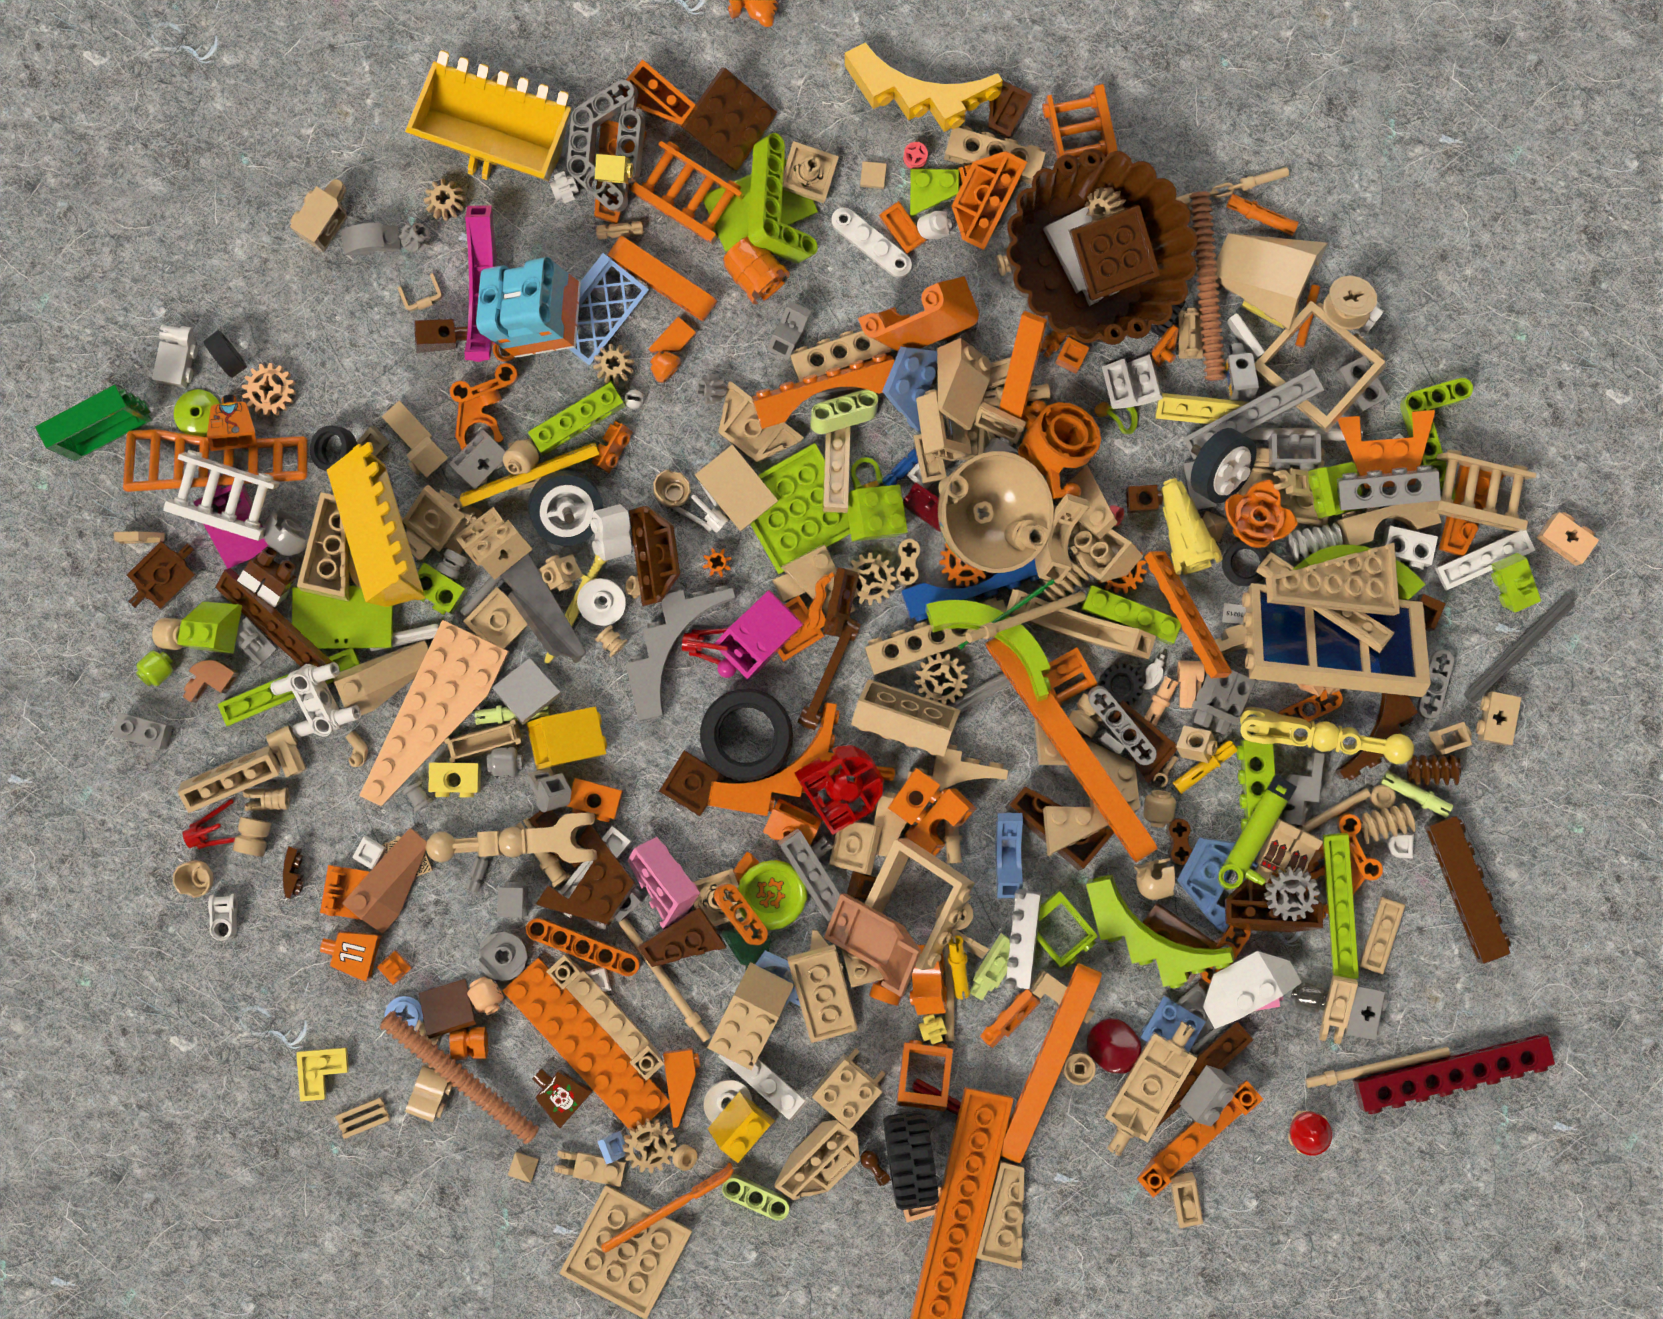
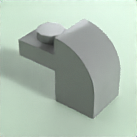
(370, 237)
(789, 330)
(550, 789)

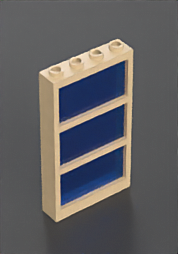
(1309, 649)

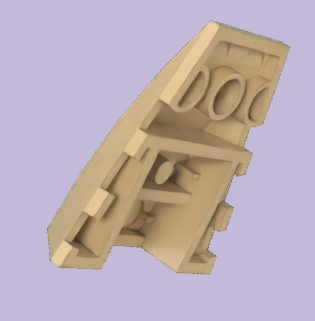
(1268, 272)

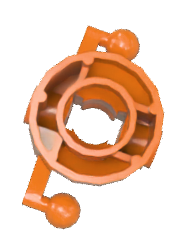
(1056, 439)

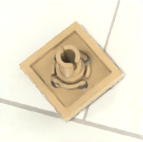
(811, 163)
(703, 886)

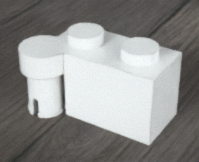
(175, 356)

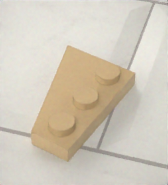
(809, 569)

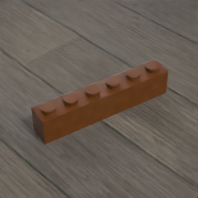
(1467, 889)

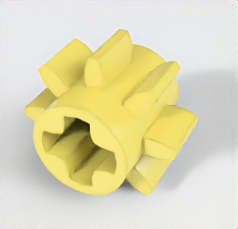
(932, 1028)

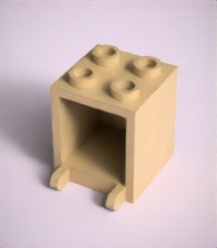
(847, 1090)

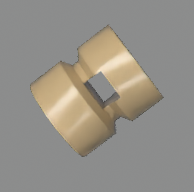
(1085, 717)
(252, 836)
(1078, 1067)

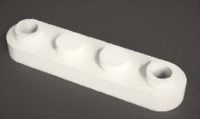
(871, 242)

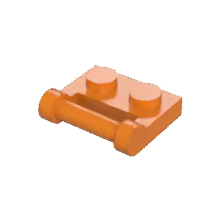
(1065, 668)

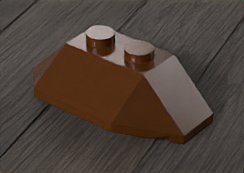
(654, 554)
(1249, 910)

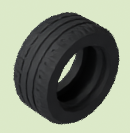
(713, 721)

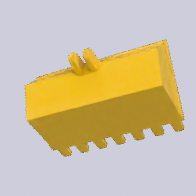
(491, 119)
(374, 528)

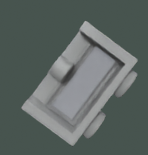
(1294, 452)

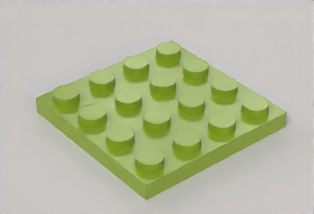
(798, 519)

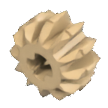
(437, 195)
(1104, 202)
(611, 356)

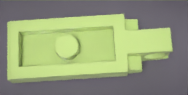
(992, 968)

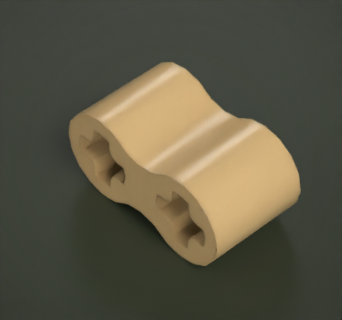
(908, 562)

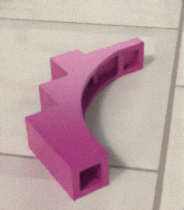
(480, 256)

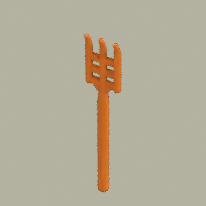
(697, 1191)

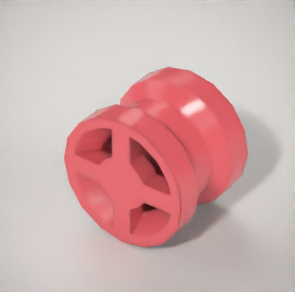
(916, 150)

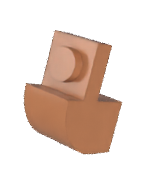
(209, 673)

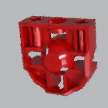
(866, 784)

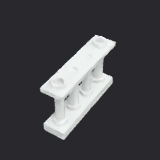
(203, 513)

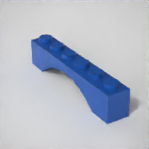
(918, 596)

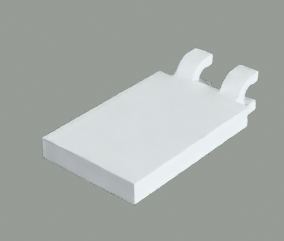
(1062, 244)

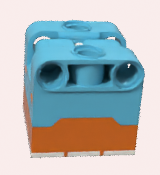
(529, 307)

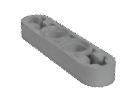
(1123, 724)

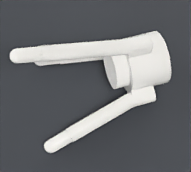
(714, 518)

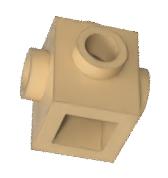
(560, 572)

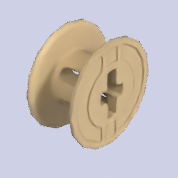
(1350, 302)

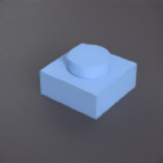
(612, 1147)

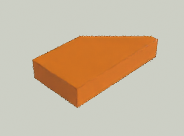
(674, 337)

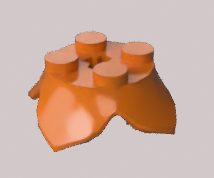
(1264, 502)

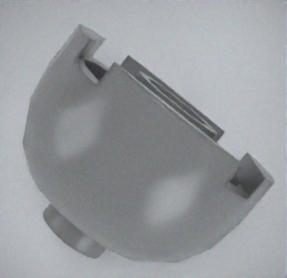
(284, 533)

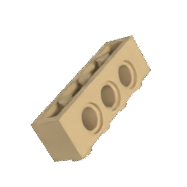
(958, 153)
(825, 348)
(229, 779)

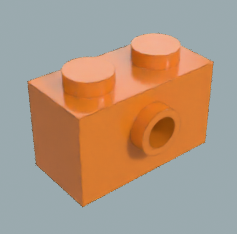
(787, 818)

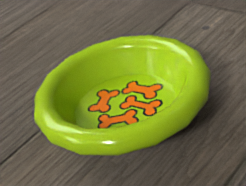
(773, 893)

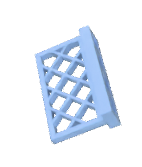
(590, 282)

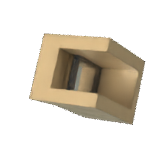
(1450, 738)

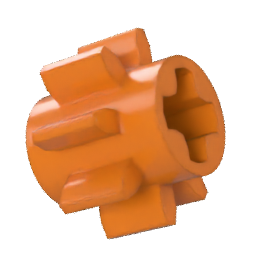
(715, 556)

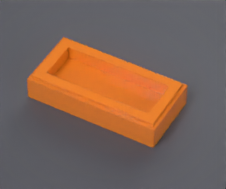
(902, 228)

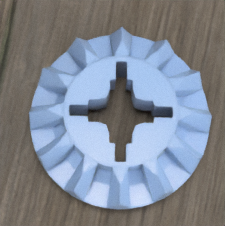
(414, 1008)

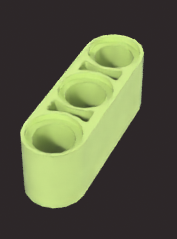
(855, 412)
(763, 1207)

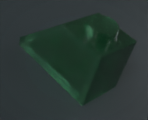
(743, 951)

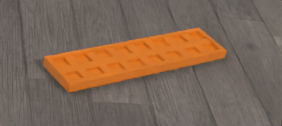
(585, 1045)

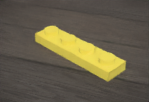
(1194, 408)

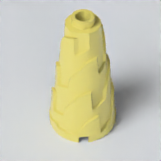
(1188, 534)

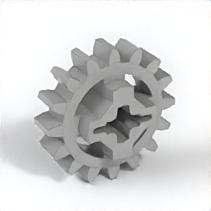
(1296, 884)

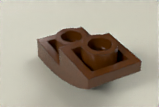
(291, 880)

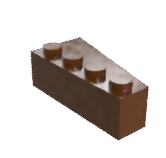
(1032, 805)

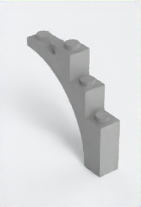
(679, 613)

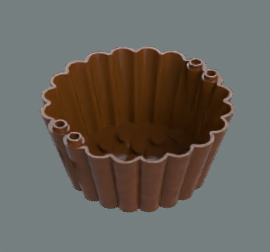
(1041, 276)

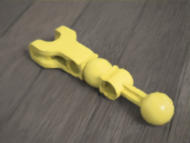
(1323, 736)

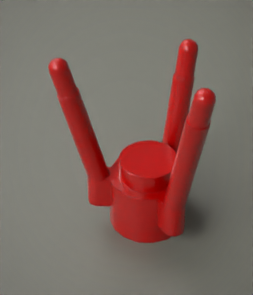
(693, 643)
(198, 834)

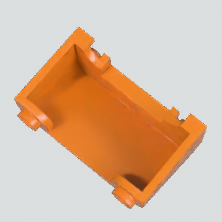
(947, 311)

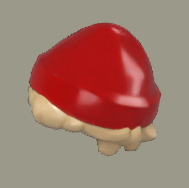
(1310, 1133)

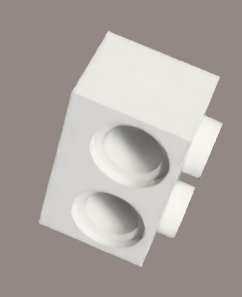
(1408, 541)

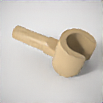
(1166, 770)

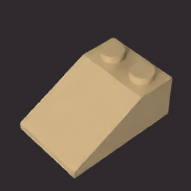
(961, 381)

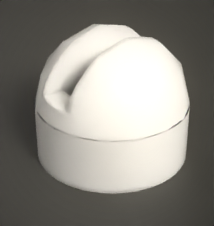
(632, 404)

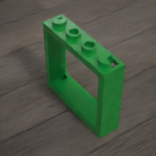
(94, 423)

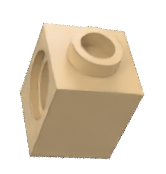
(1190, 737)

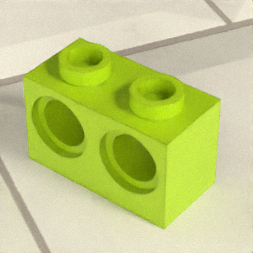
(440, 585)

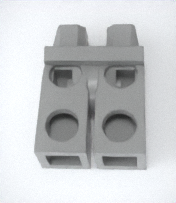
(1223, 700)

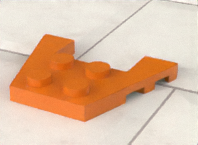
(1388, 453)

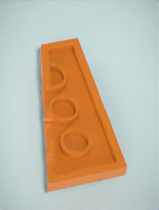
(1459, 533)

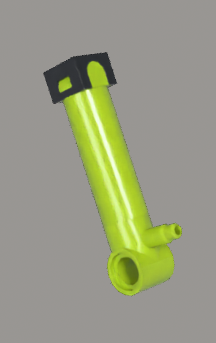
(1256, 832)

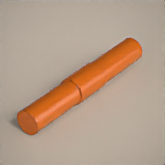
(1304, 329)

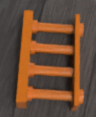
(1101, 123)
(666, 203)

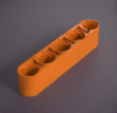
(662, 278)
(574, 937)

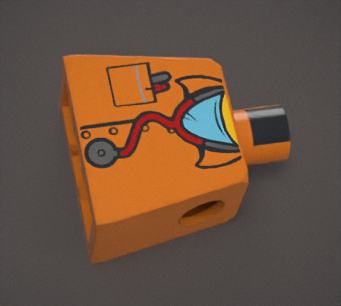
(230, 425)

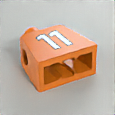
(353, 953)

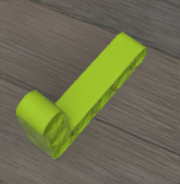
(766, 203)
(1425, 402)

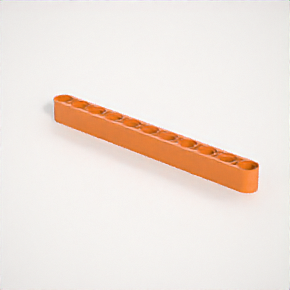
(1076, 755)

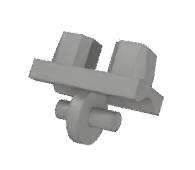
(254, 642)

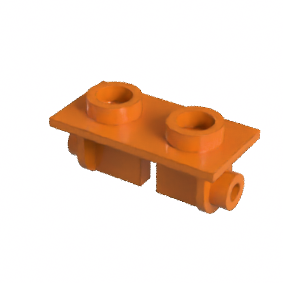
(617, 437)

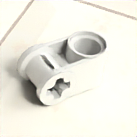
(223, 914)

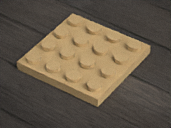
(633, 1270)

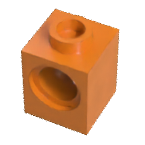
(1071, 355)

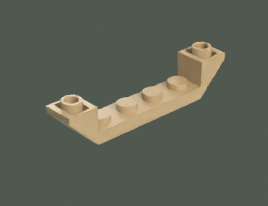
(608, 1015)

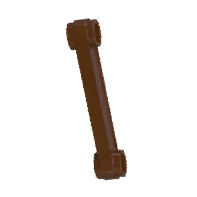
(810, 715)

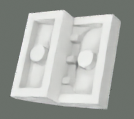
(1132, 382)

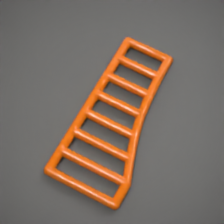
(202, 479)

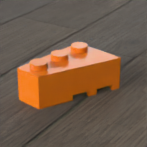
(658, 95)

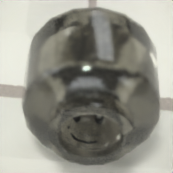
(1310, 996)

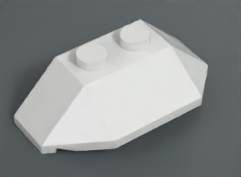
(1247, 987)

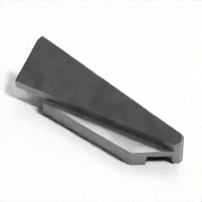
(541, 610)

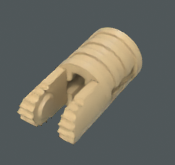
(270, 799)

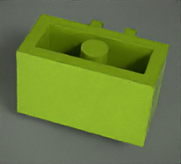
(1515, 583)

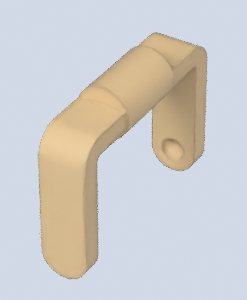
(425, 302)

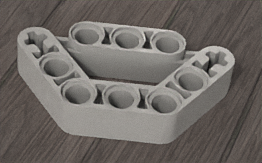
(627, 107)

